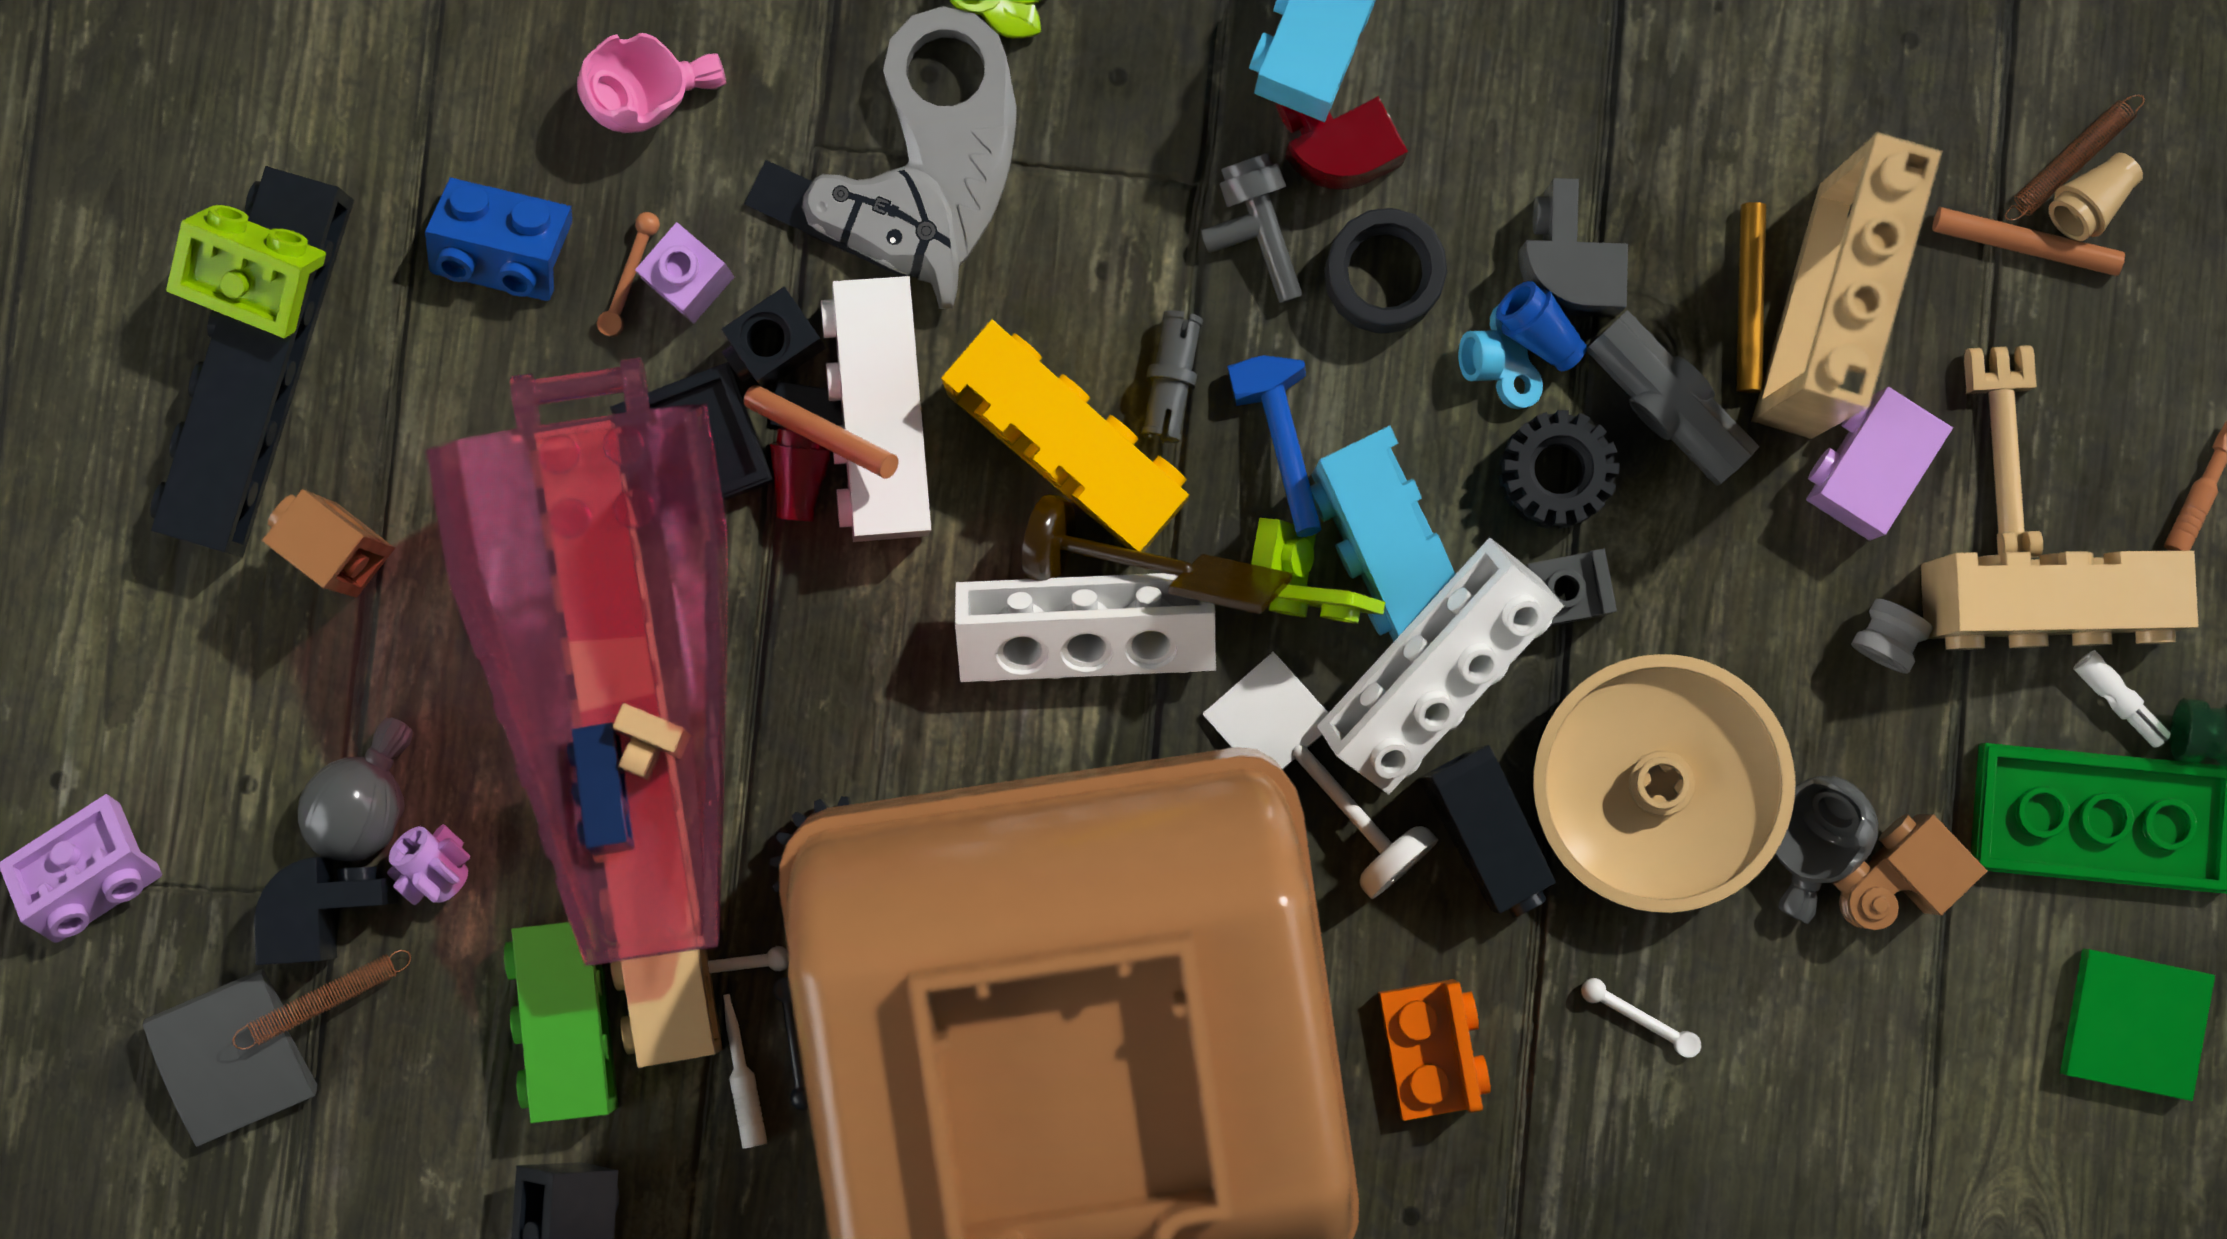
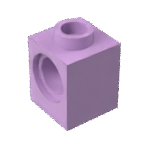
(685, 272)

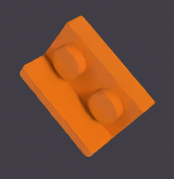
(1433, 1049)

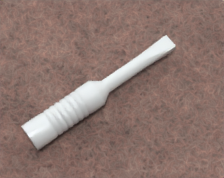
(743, 1086)

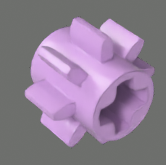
(428, 864)

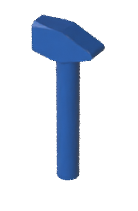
(1265, 381)

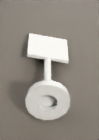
(1281, 718)

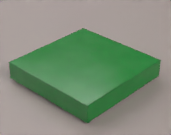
(2137, 1024)

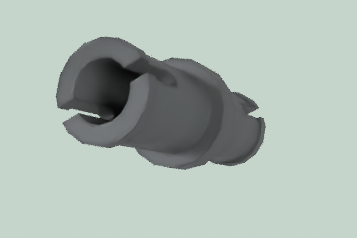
(1171, 376)

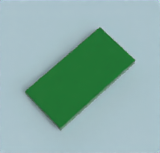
(2101, 818)

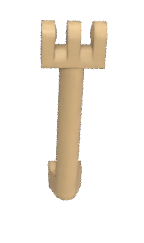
(2001, 386)

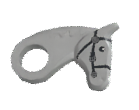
(959, 156)

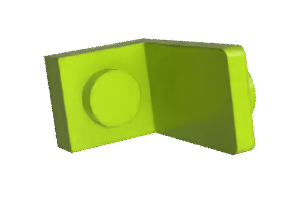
(1283, 550)

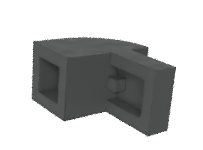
(1580, 275)

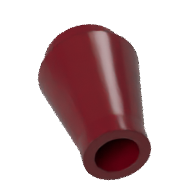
(798, 474)

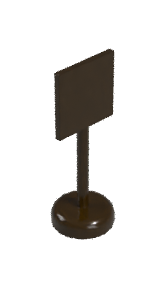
(1209, 578)

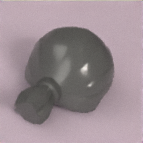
(355, 801)
(1825, 840)

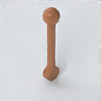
(610, 322)

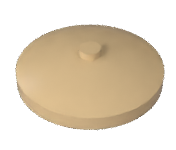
(1664, 783)

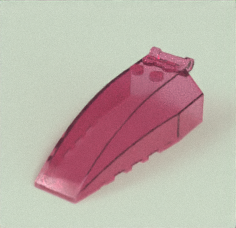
(591, 584)

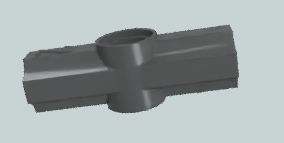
(1672, 398)

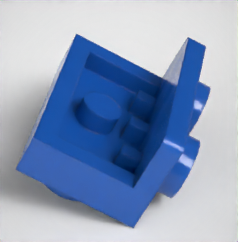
(497, 238)

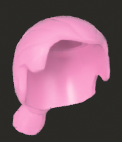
(640, 82)

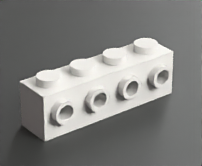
(880, 404)
(1439, 666)

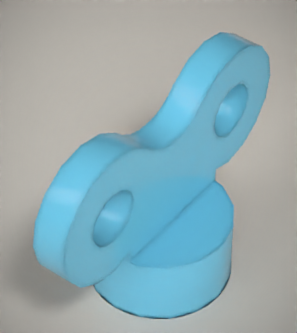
(1497, 357)

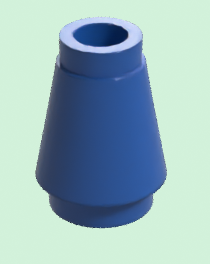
(1540, 325)

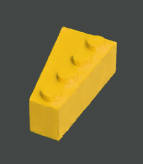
(1065, 438)

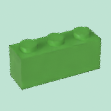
(561, 1026)

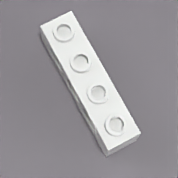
(1080, 628)

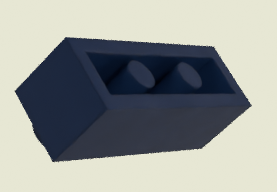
(600, 790)

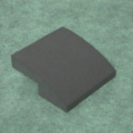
(213, 1080)

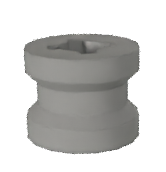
(1892, 635)

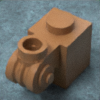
(1916, 859)

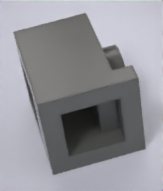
(1592, 583)

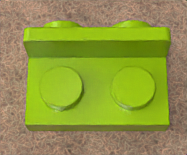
(243, 268)

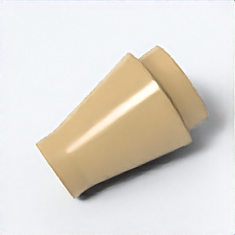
(2092, 200)

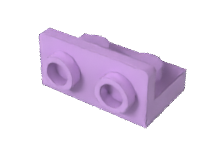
(77, 871)

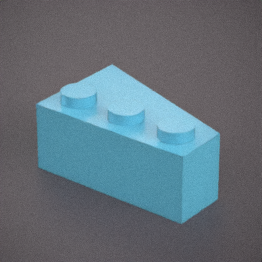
(1382, 529)

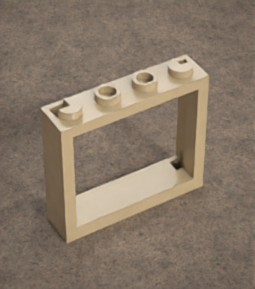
(1846, 286)

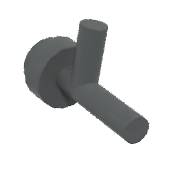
(1251, 183)

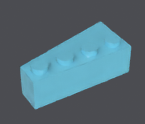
(1309, 53)

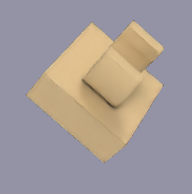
(648, 738)

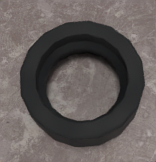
(1414, 232)

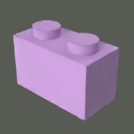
(1877, 463)

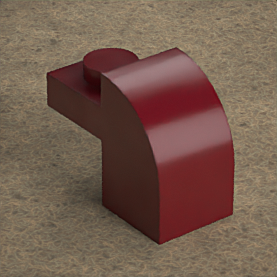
(1344, 149)

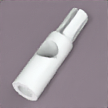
(2123, 701)

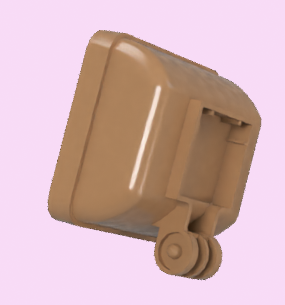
(1071, 1009)

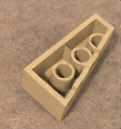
(2059, 595)

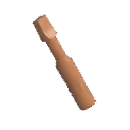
(2199, 499)

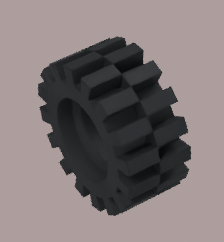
(1596, 463)

